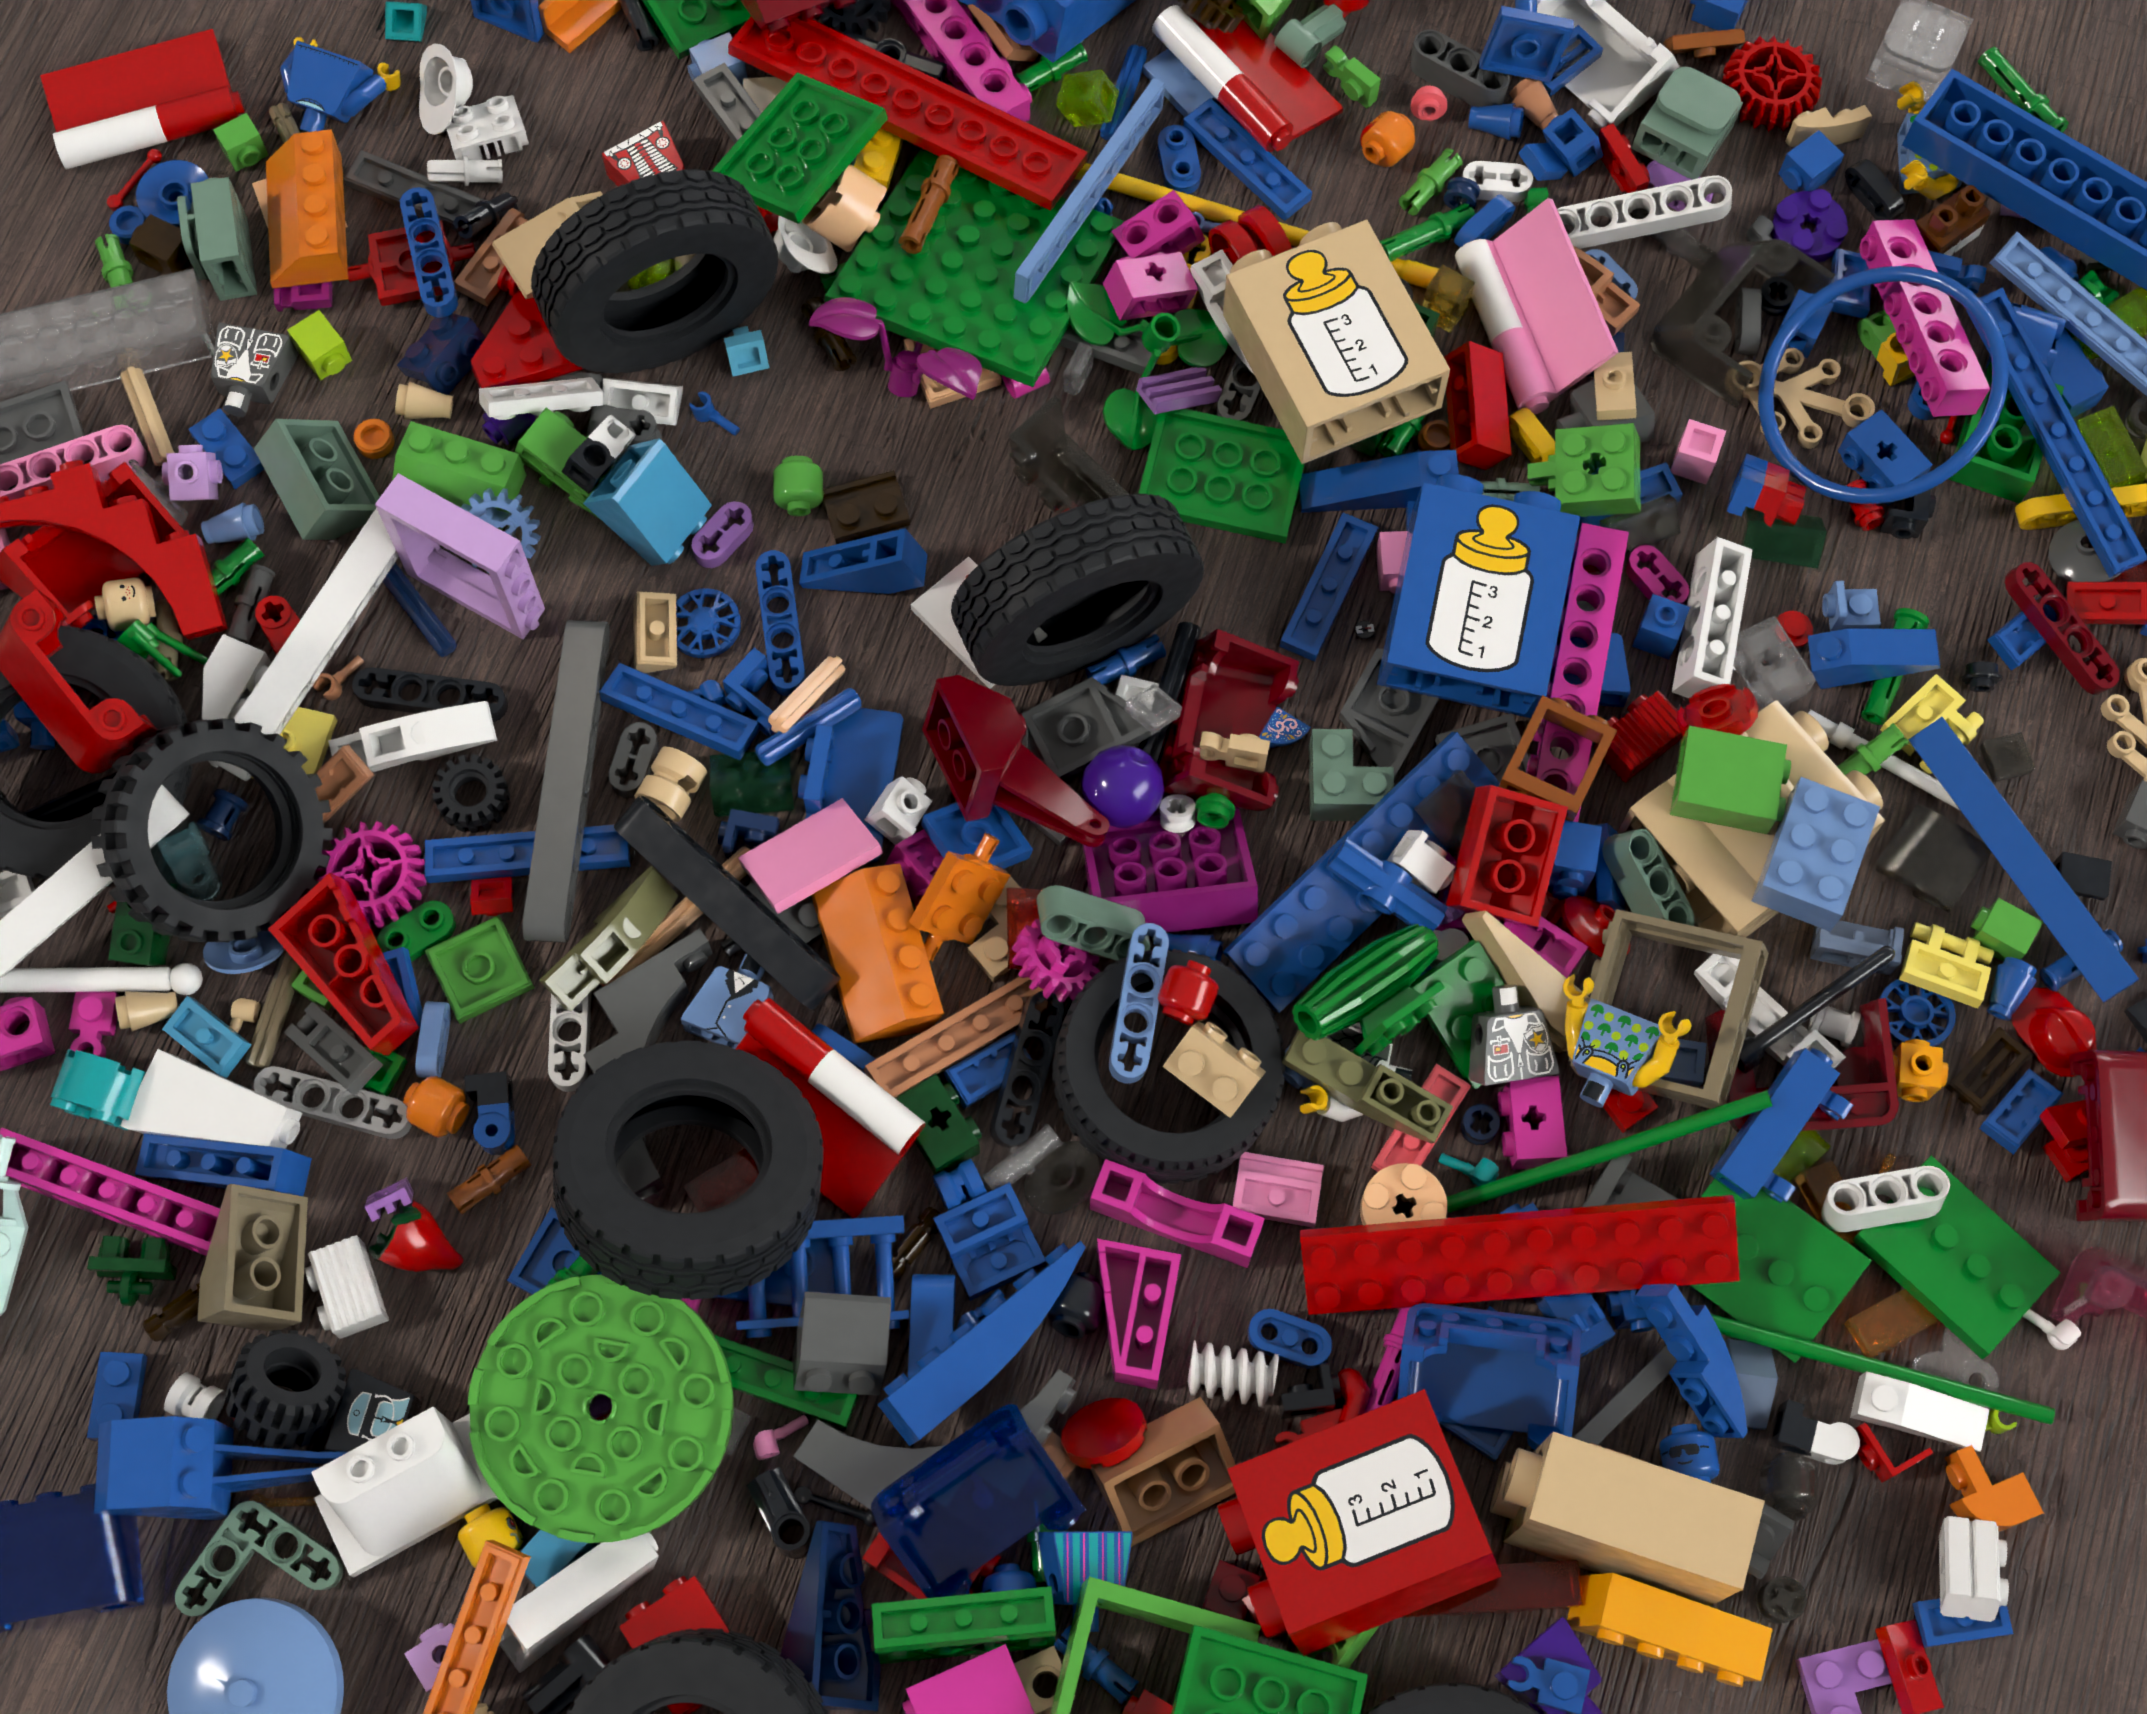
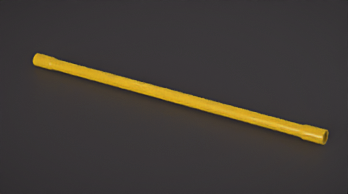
(1408, 270)

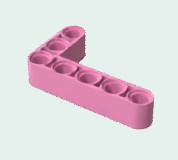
(99, 446)

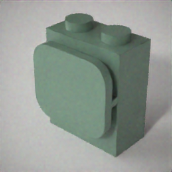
(1688, 122)
(218, 238)

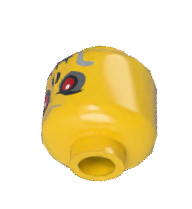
(488, 1525)

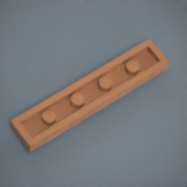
(953, 1038)

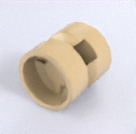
(673, 779)

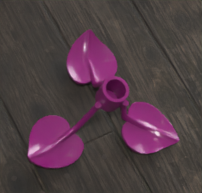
(948, 366)

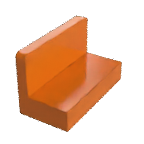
(575, 20)

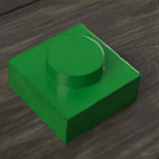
(388, 1074)

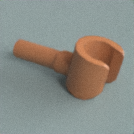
(337, 679)

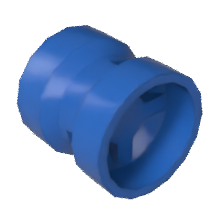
(959, 1184)

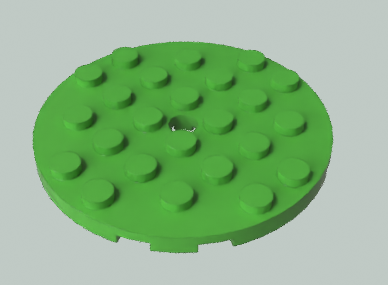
(535, 1420)

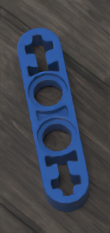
(426, 252)
(780, 622)

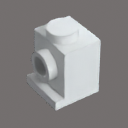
(899, 809)
(1423, 861)

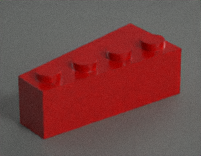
(343, 960)

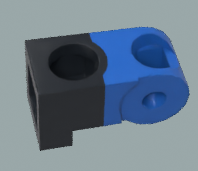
(496, 1119)

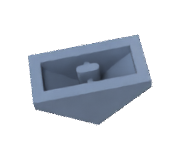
(1756, 1378)

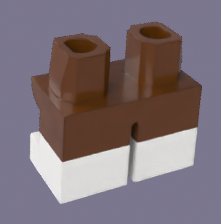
(1954, 221)

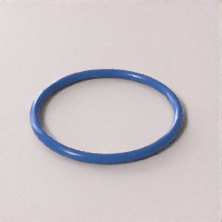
(1970, 448)

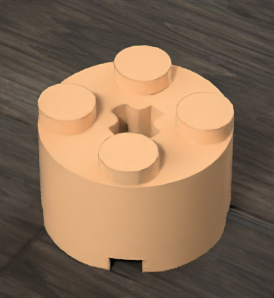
(847, 209)
(1405, 1182)

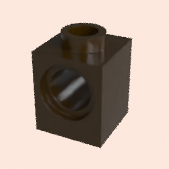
(159, 246)

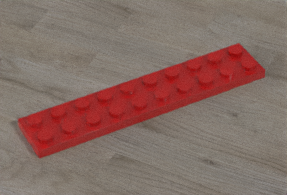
(920, 108)
(1520, 1254)

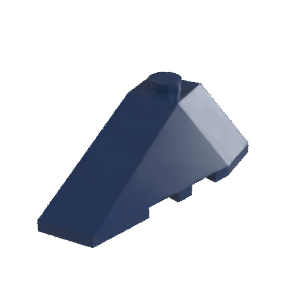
(829, 1623)

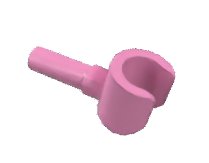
(765, 1442)

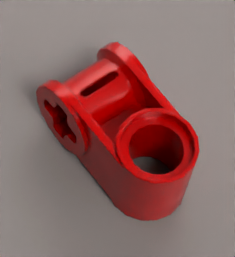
(276, 632)

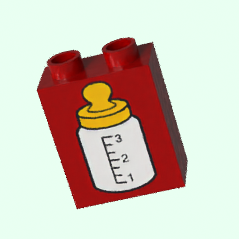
(1357, 1525)

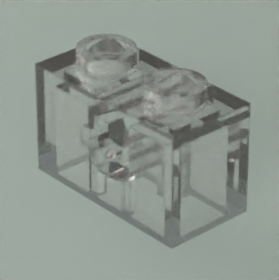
(1771, 664)

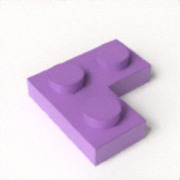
(1836, 1675)

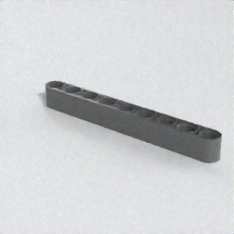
(566, 782)

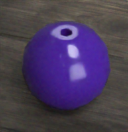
(1123, 785)

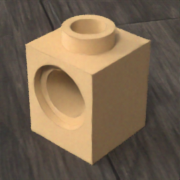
(1030, 1668)

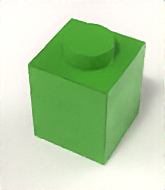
(2005, 929)

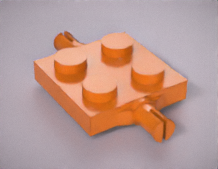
(960, 897)

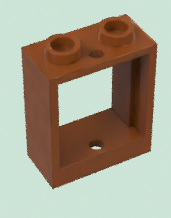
(1563, 715)

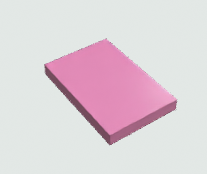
(810, 855)

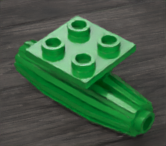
(1373, 991)

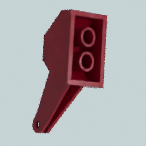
(982, 757)

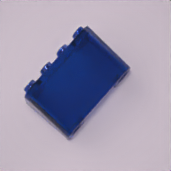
(66, 1558)

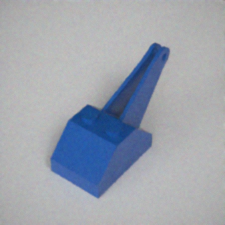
(183, 1467)

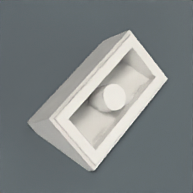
(659, 399)

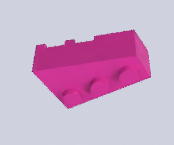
(1138, 1307)

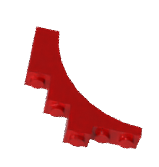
(175, 565)

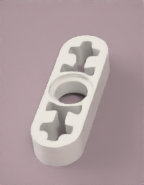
(556, 1060)

